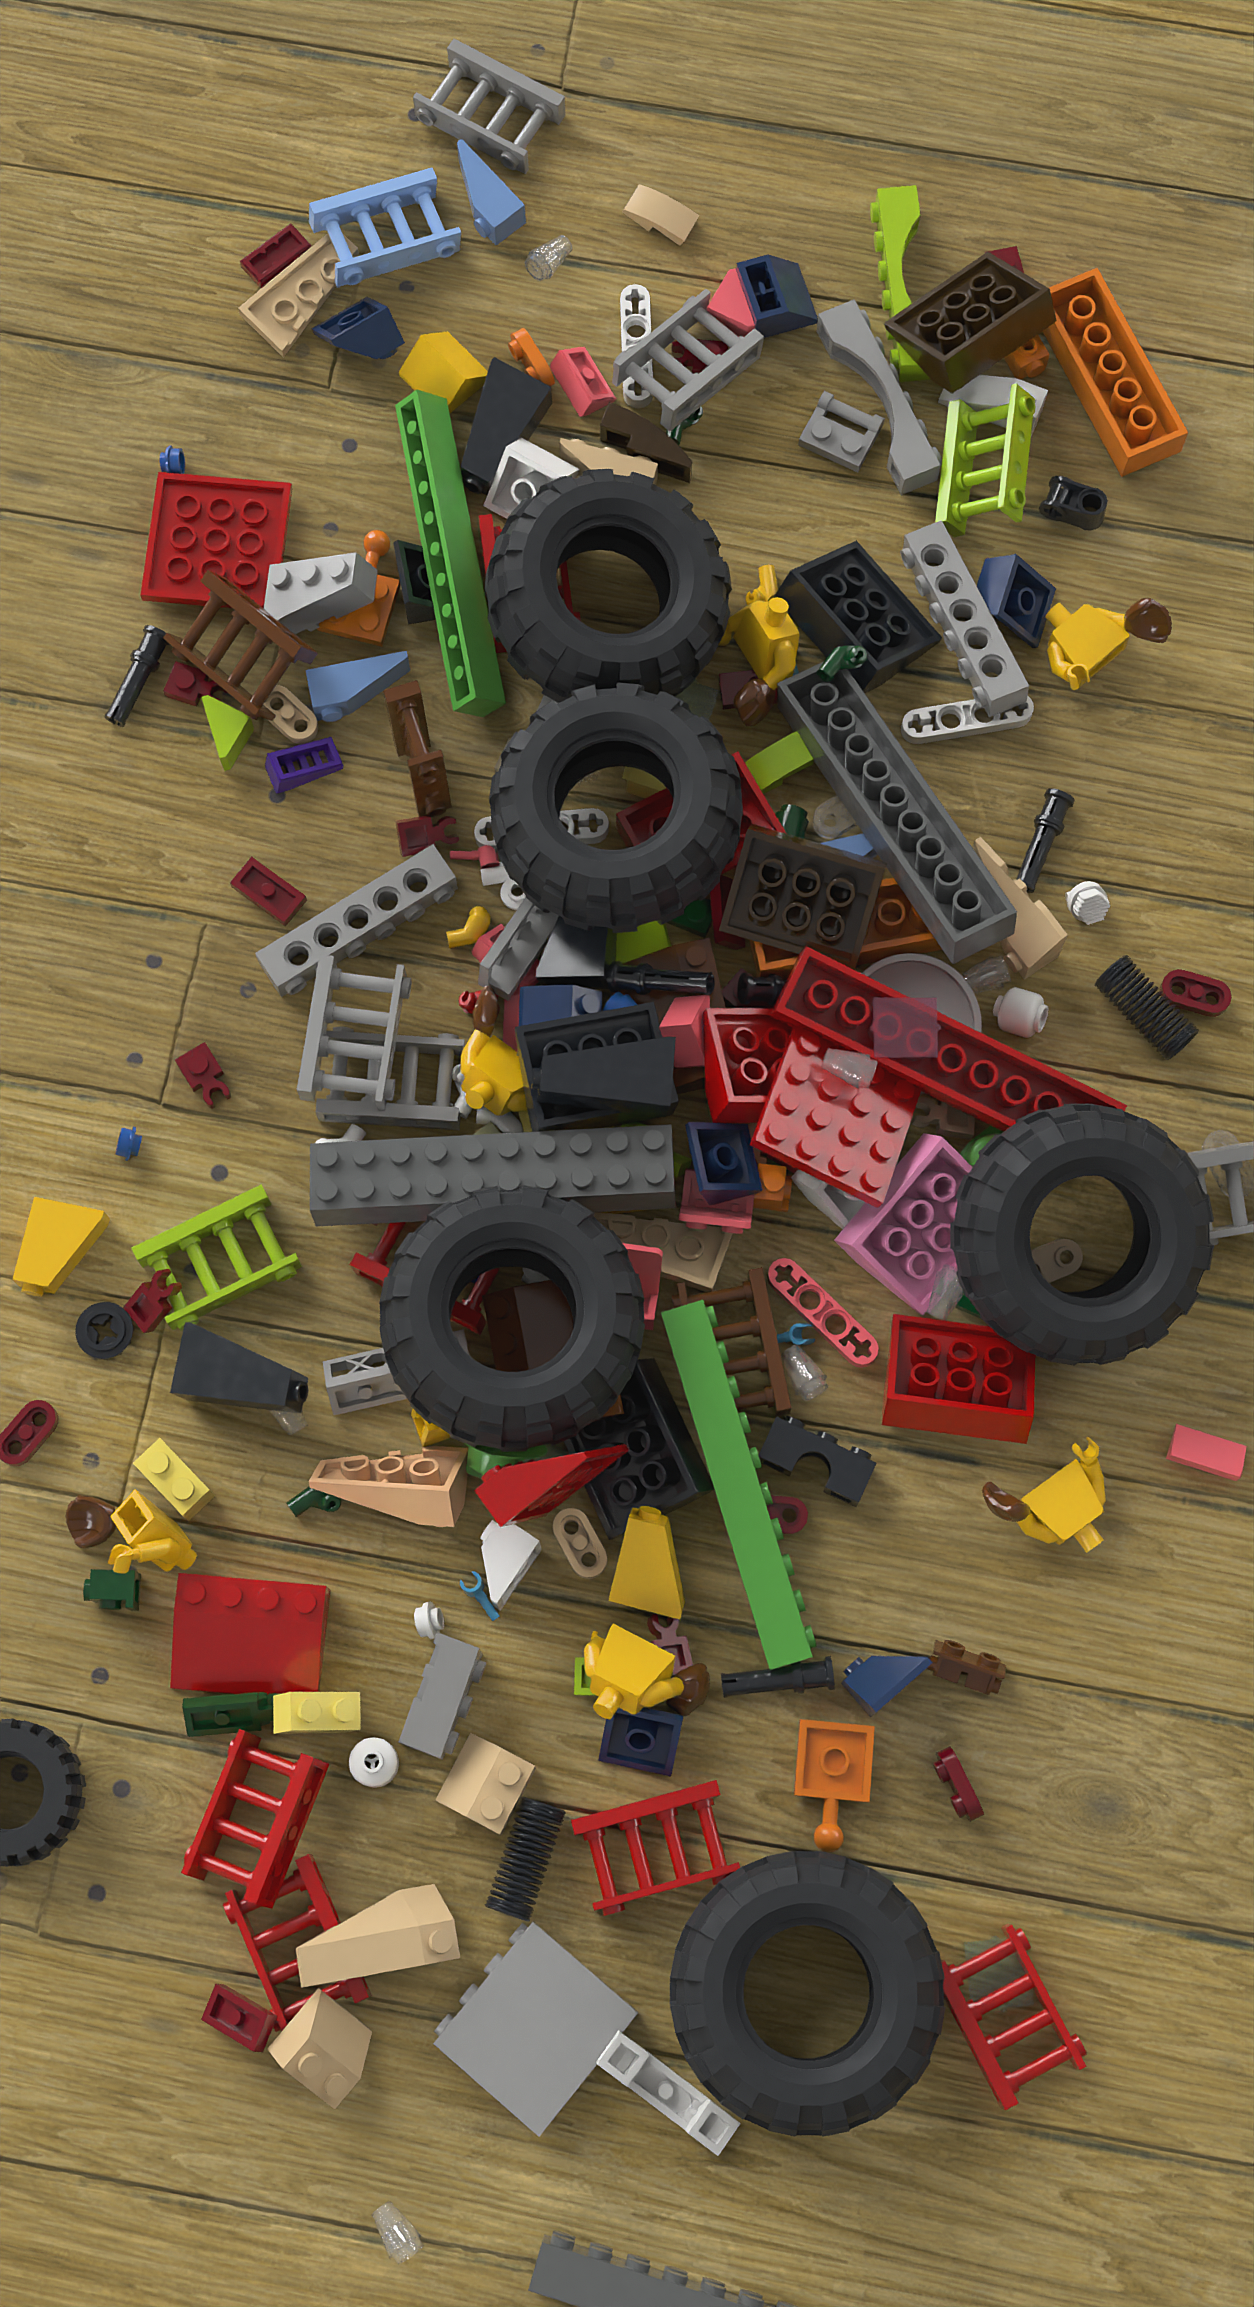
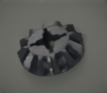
(99, 1315)

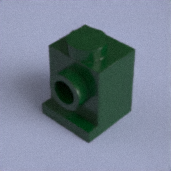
(113, 1589)

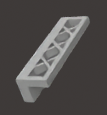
(516, 949)
(364, 1384)

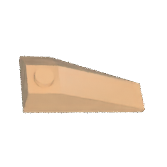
(412, 1487)

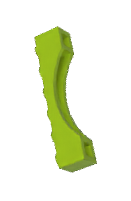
(897, 223)

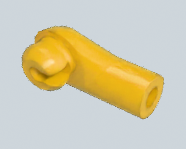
(768, 585)
(474, 928)

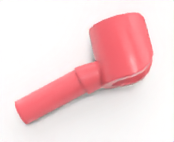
(485, 854)

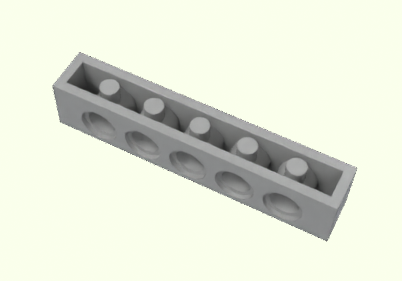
(935, 545)
(365, 903)

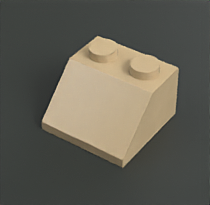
(486, 1783)
(323, 2048)

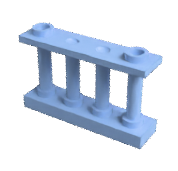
(376, 199)

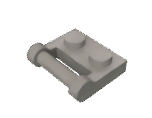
(837, 441)

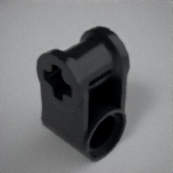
(1071, 504)

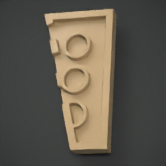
(294, 296)
(688, 1253)

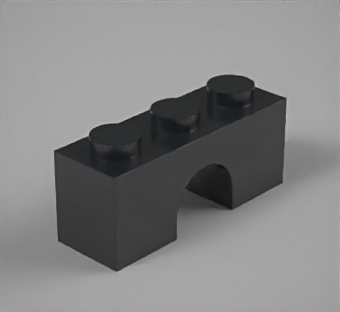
(847, 1468)

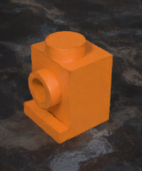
(1030, 361)
(775, 1188)

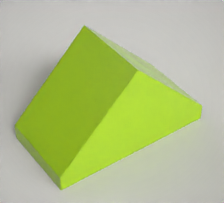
(229, 729)

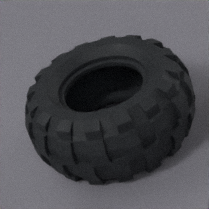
(620, 517)
(601, 732)
(511, 1231)
(1166, 1250)
(902, 2013)

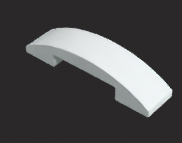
(668, 2092)

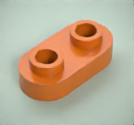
(524, 349)

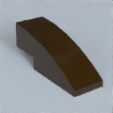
(643, 438)

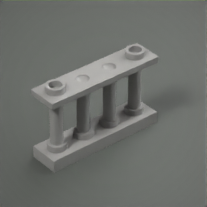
(490, 77)
(697, 387)
(324, 1012)
(406, 1111)
(1230, 1160)

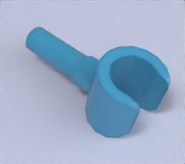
(794, 1335)
(480, 1596)

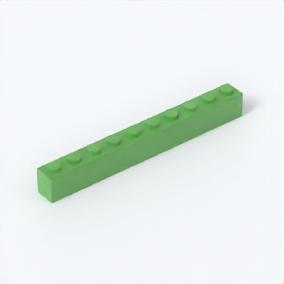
(450, 554)
(737, 1485)

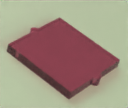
(905, 1027)

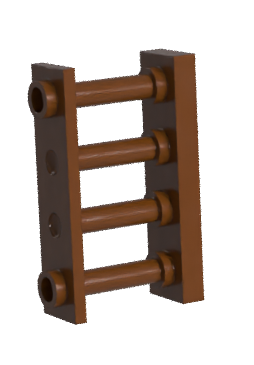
(267, 631)
(412, 739)
(760, 1326)

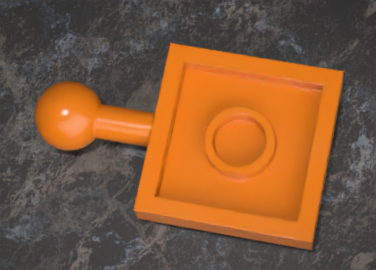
(371, 621)
(833, 1766)

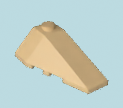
(1037, 932)
(394, 1934)

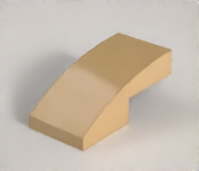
(660, 211)

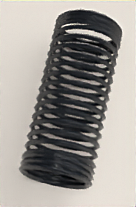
(1118, 972)
(536, 1812)

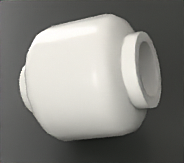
(1021, 1012)
(387, 1765)

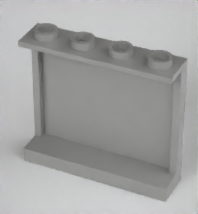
(533, 2027)

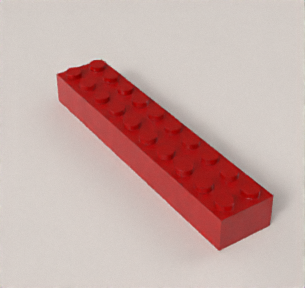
(970, 1069)

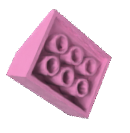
(910, 1232)

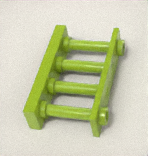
(961, 449)
(219, 1221)

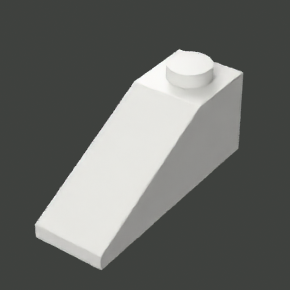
(993, 391)

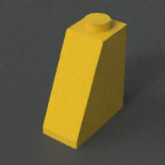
(55, 1244)
(648, 1566)

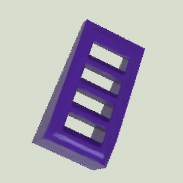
(306, 774)

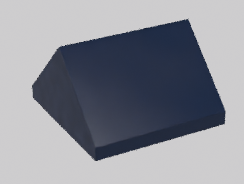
(723, 1161)
(642, 1740)

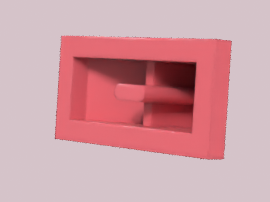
(731, 306)
(686, 1023)

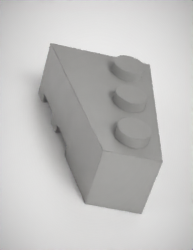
(317, 588)
(442, 1697)

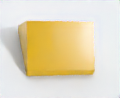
(443, 368)

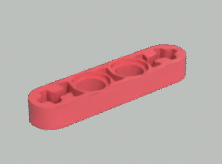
(818, 1316)

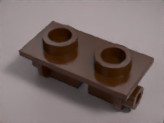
(981, 1668)

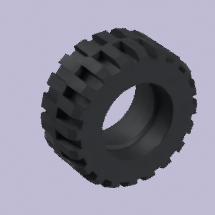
(61, 1792)

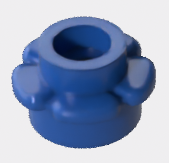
(172, 460)
(128, 1143)

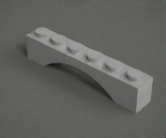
(850, 341)

